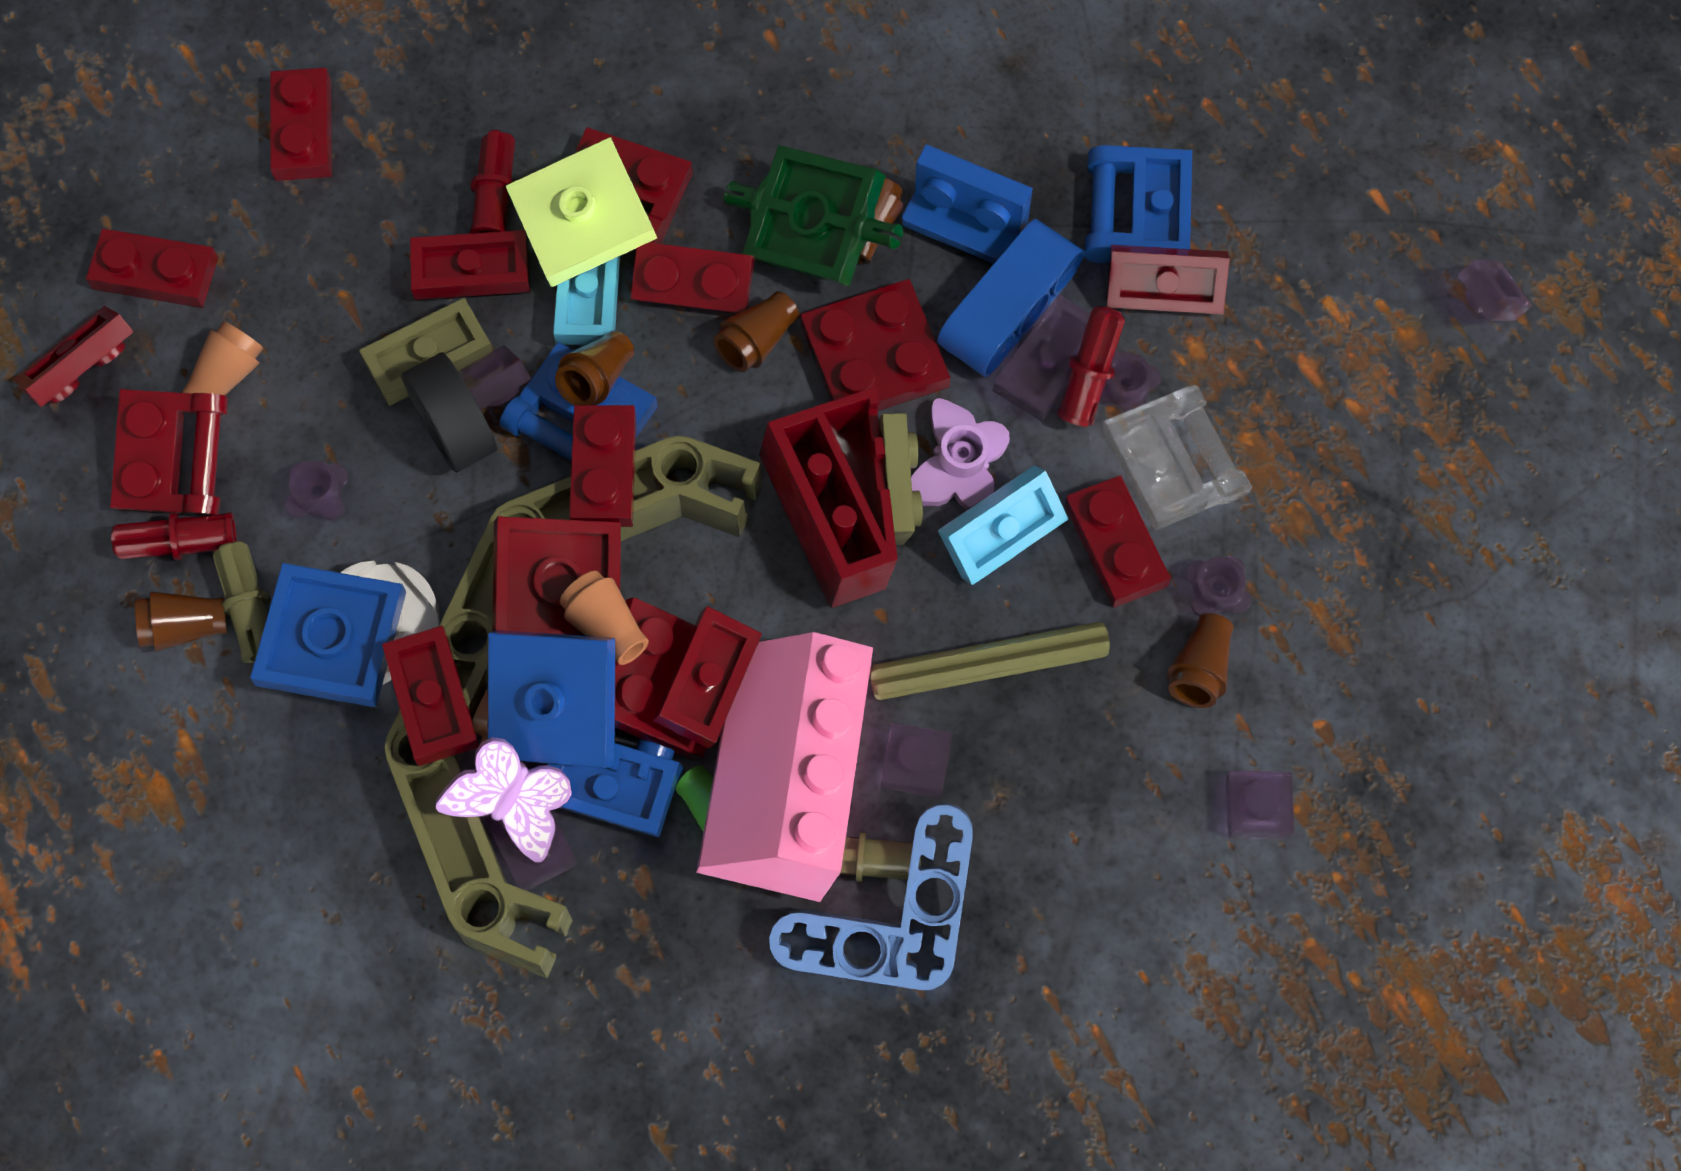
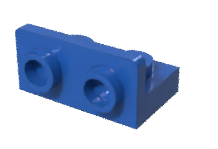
(966, 205)
(629, 792)

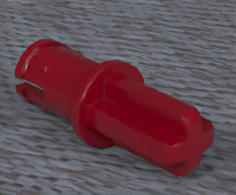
(490, 184)
(1091, 366)
(173, 536)

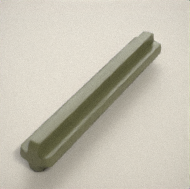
(989, 660)

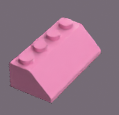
(788, 767)

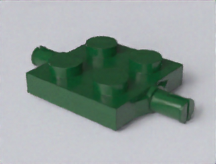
(813, 215)

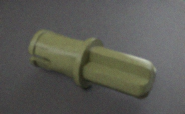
(243, 596)
(876, 858)

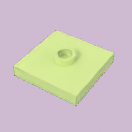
(581, 212)

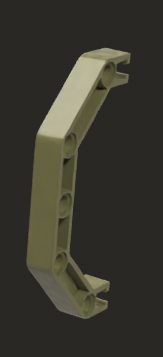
(459, 847)

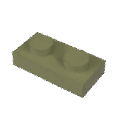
(446, 330)
(900, 456)

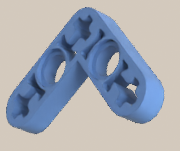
(893, 938)

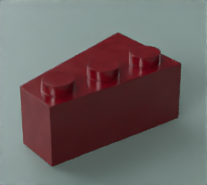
(836, 492)

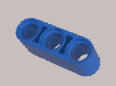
(1010, 297)

